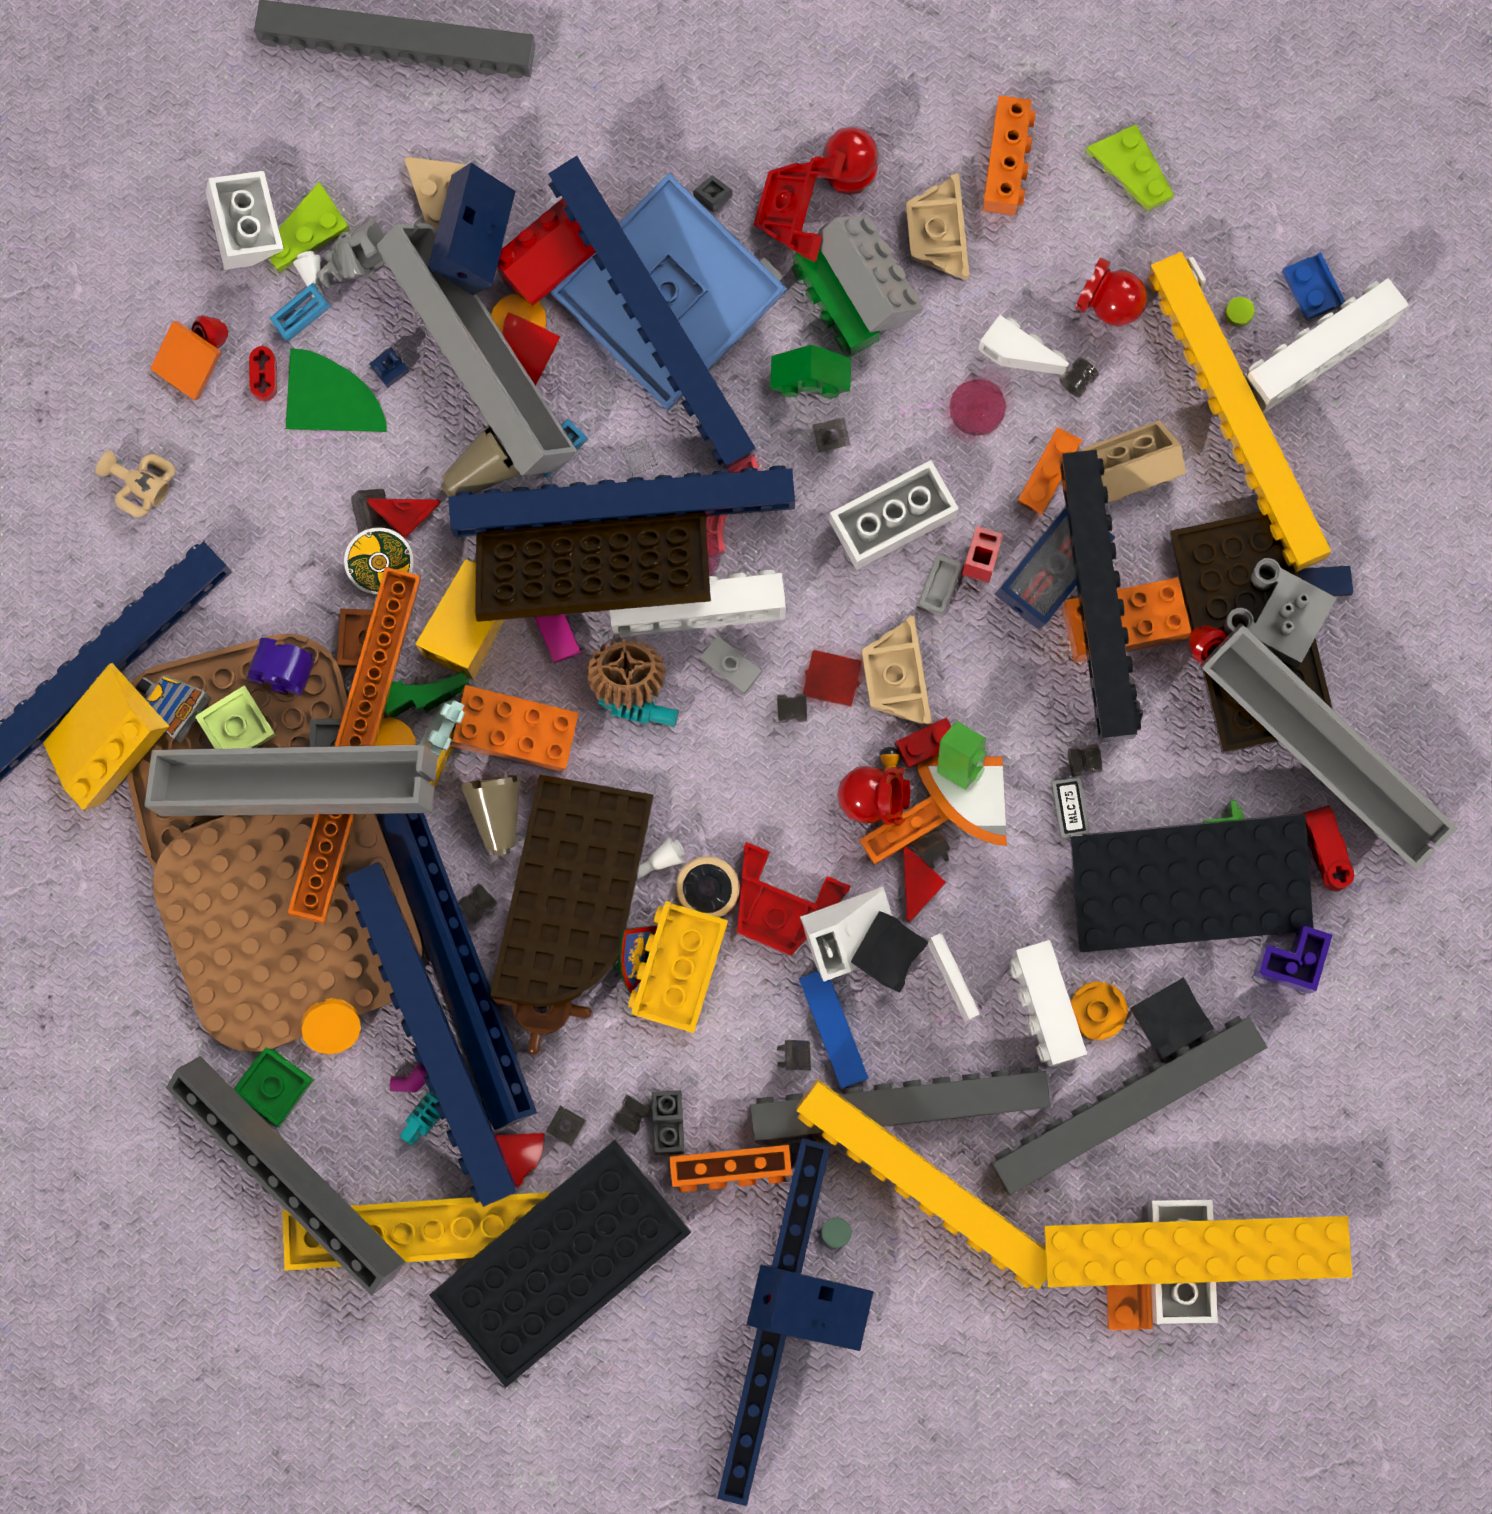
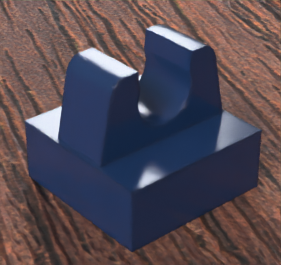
(389, 367)

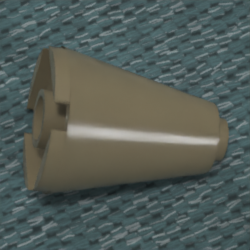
(479, 466)
(494, 810)

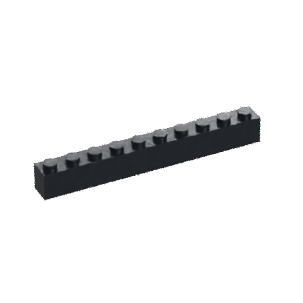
(1098, 596)

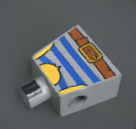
(175, 703)

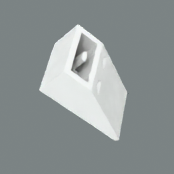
(839, 930)

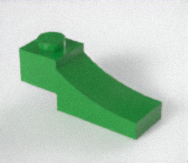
(423, 696)

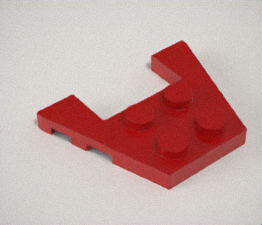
(787, 200)
(773, 914)

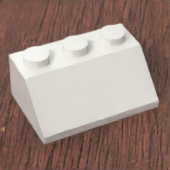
(243, 219)

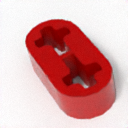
(256, 373)

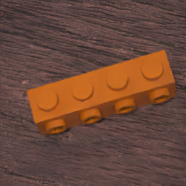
(1007, 155)
(730, 1166)

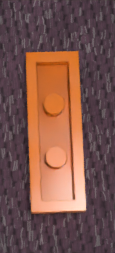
(1047, 472)
(890, 838)

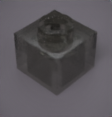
(823, 438)
(577, 1125)

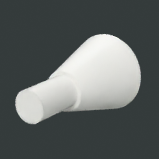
(308, 267)
(667, 855)

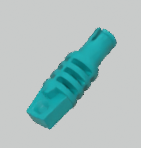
(645, 714)
(421, 1119)

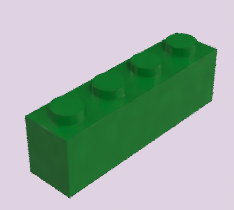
(834, 303)

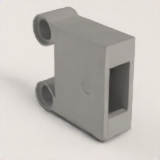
(1289, 616)

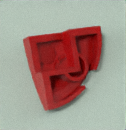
(530, 343)
(522, 1153)

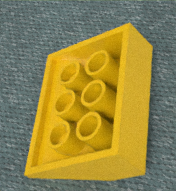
(103, 738)

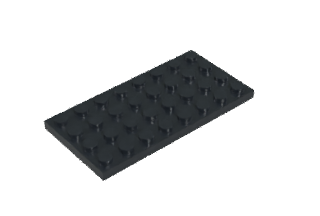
(1191, 882)
(560, 1263)

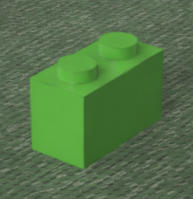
(962, 755)

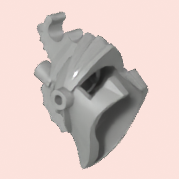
(353, 253)

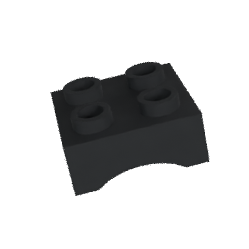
(888, 951)
(1171, 1018)

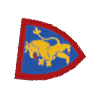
(632, 953)

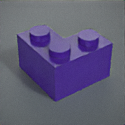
(1301, 966)

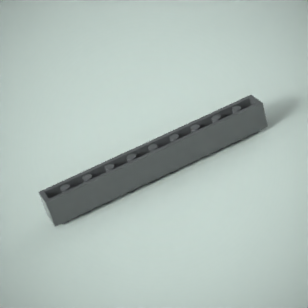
(395, 38)
(915, 1102)
(1129, 1105)
(285, 1175)

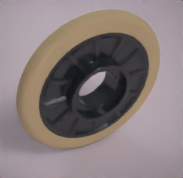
(708, 869)

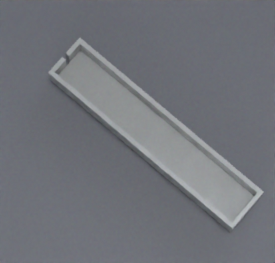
(478, 354)
(1328, 746)
(292, 781)

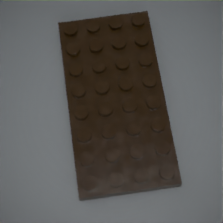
(591, 567)
(1216, 578)

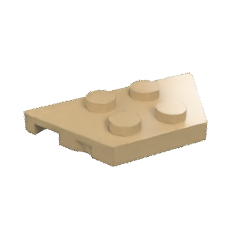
(431, 184)
(938, 229)
(896, 674)

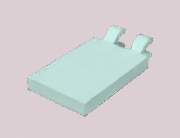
(441, 725)

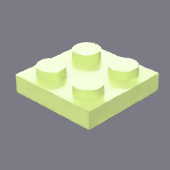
(235, 722)

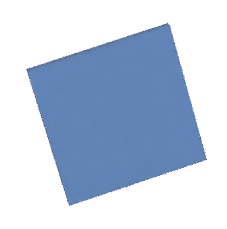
(701, 272)

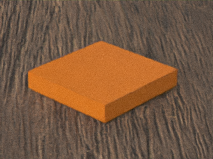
(185, 360)

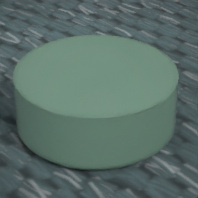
(836, 1232)

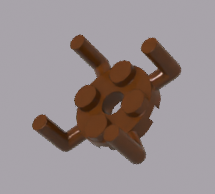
(545, 1023)

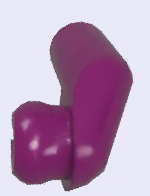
(411, 1083)

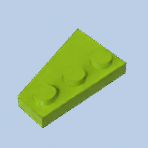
(1134, 165)
(309, 227)

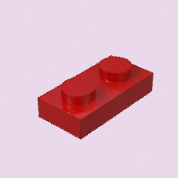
(922, 743)

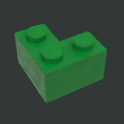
(810, 371)

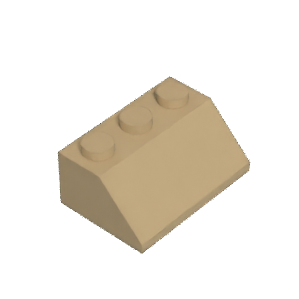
(1139, 459)

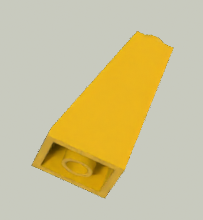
(452, 633)

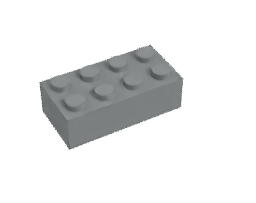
(869, 273)

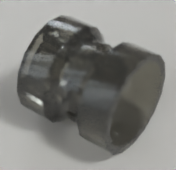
(1079, 377)
(792, 708)
(1090, 759)
(483, 900)
(631, 1114)

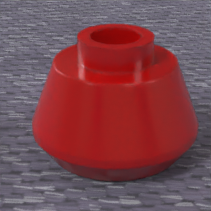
(211, 330)
(1204, 641)

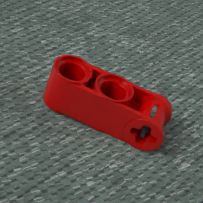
(1328, 848)

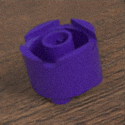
(281, 666)

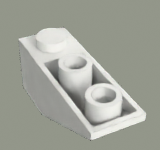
(1016, 349)

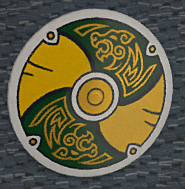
(371, 553)

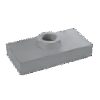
(730, 665)

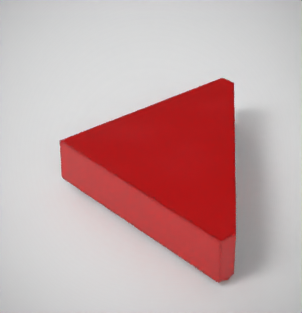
(403, 514)
(920, 883)

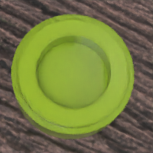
(1239, 311)

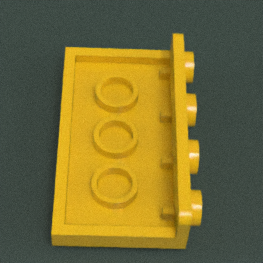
(678, 966)

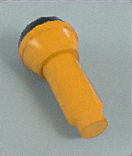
(889, 757)

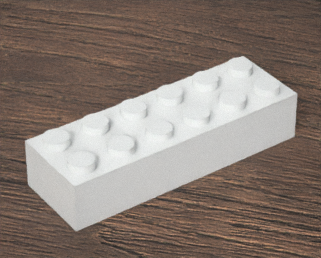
(1325, 345)
(732, 603)

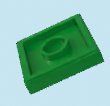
(273, 1086)

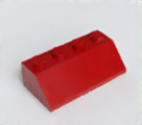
(543, 255)

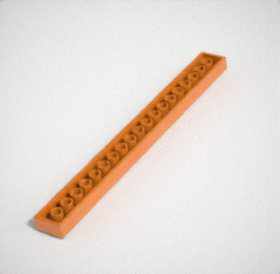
(358, 728)

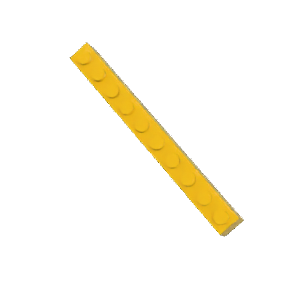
(924, 1182)

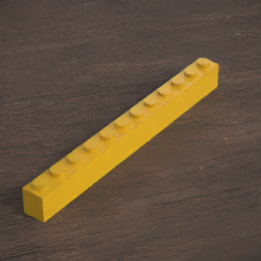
(1238, 411)

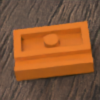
(1129, 1307)

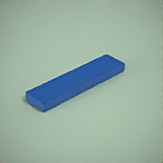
(833, 1030)

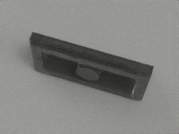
(364, 514)

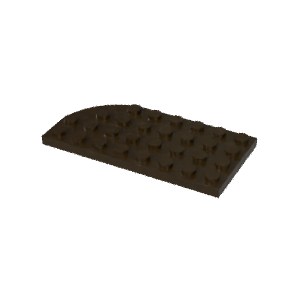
(571, 891)

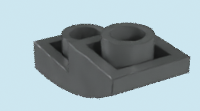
(668, 1122)

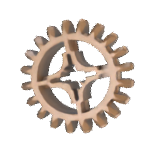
(609, 678)

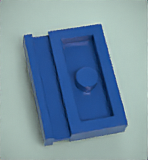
(1313, 286)

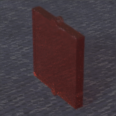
(832, 678)

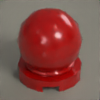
(860, 160)
(1114, 296)
(872, 795)

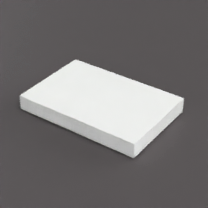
(953, 978)

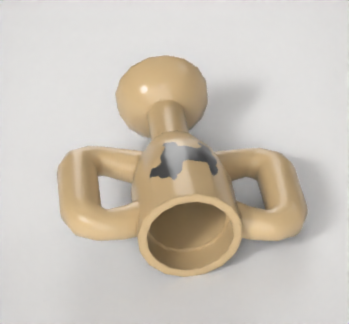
(139, 482)

